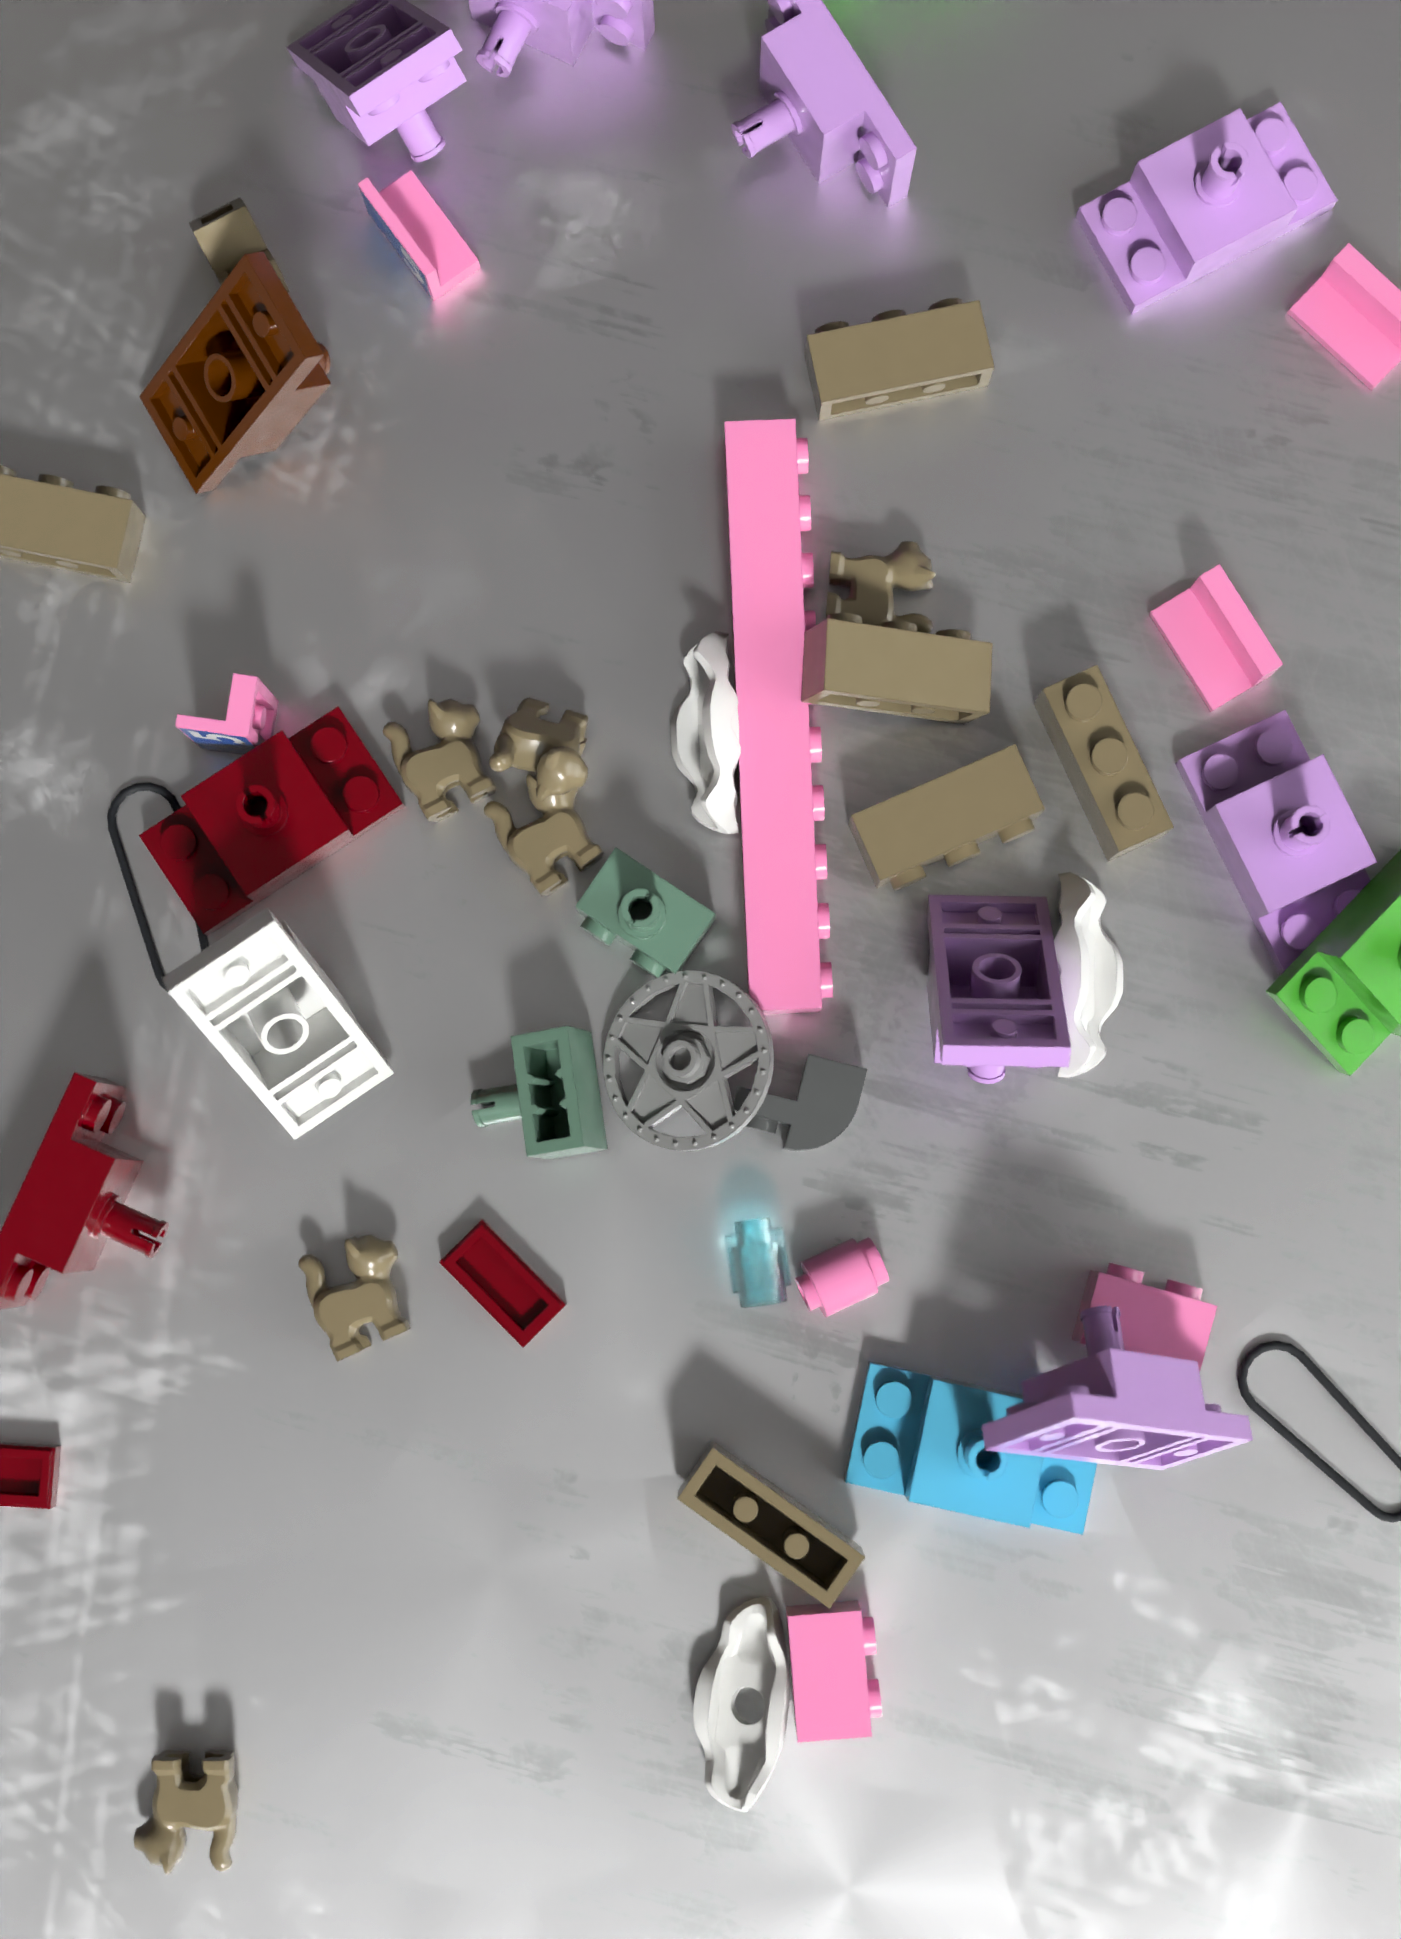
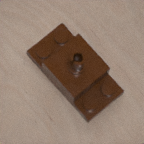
(237, 376)

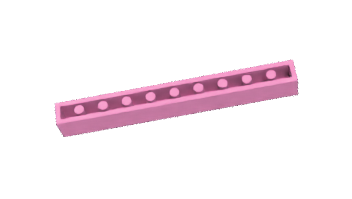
(774, 727)

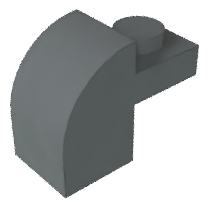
(822, 1108)

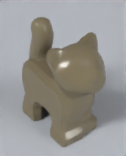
(873, 581)
(543, 748)
(440, 767)
(546, 840)
(348, 1306)
(193, 1803)

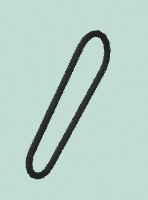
(112, 828)
(1297, 1443)

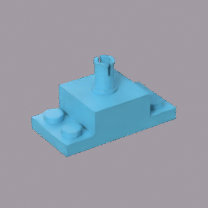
(927, 1443)

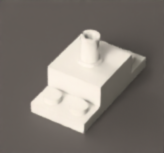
(279, 1022)

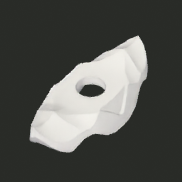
(707, 734)
(1087, 970)
(740, 1752)

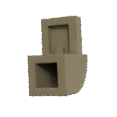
(227, 236)

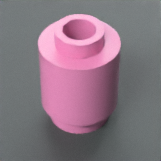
(841, 1276)

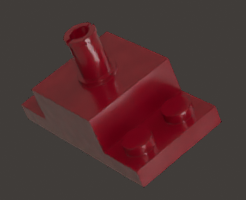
(270, 819)
(73, 1196)

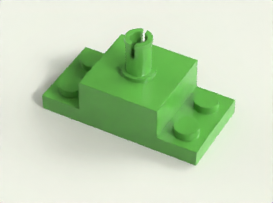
(1349, 978)

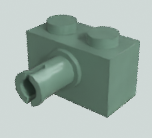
(644, 914)
(553, 1094)

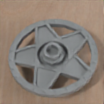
(688, 1060)

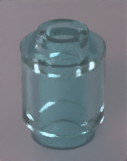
(758, 1262)

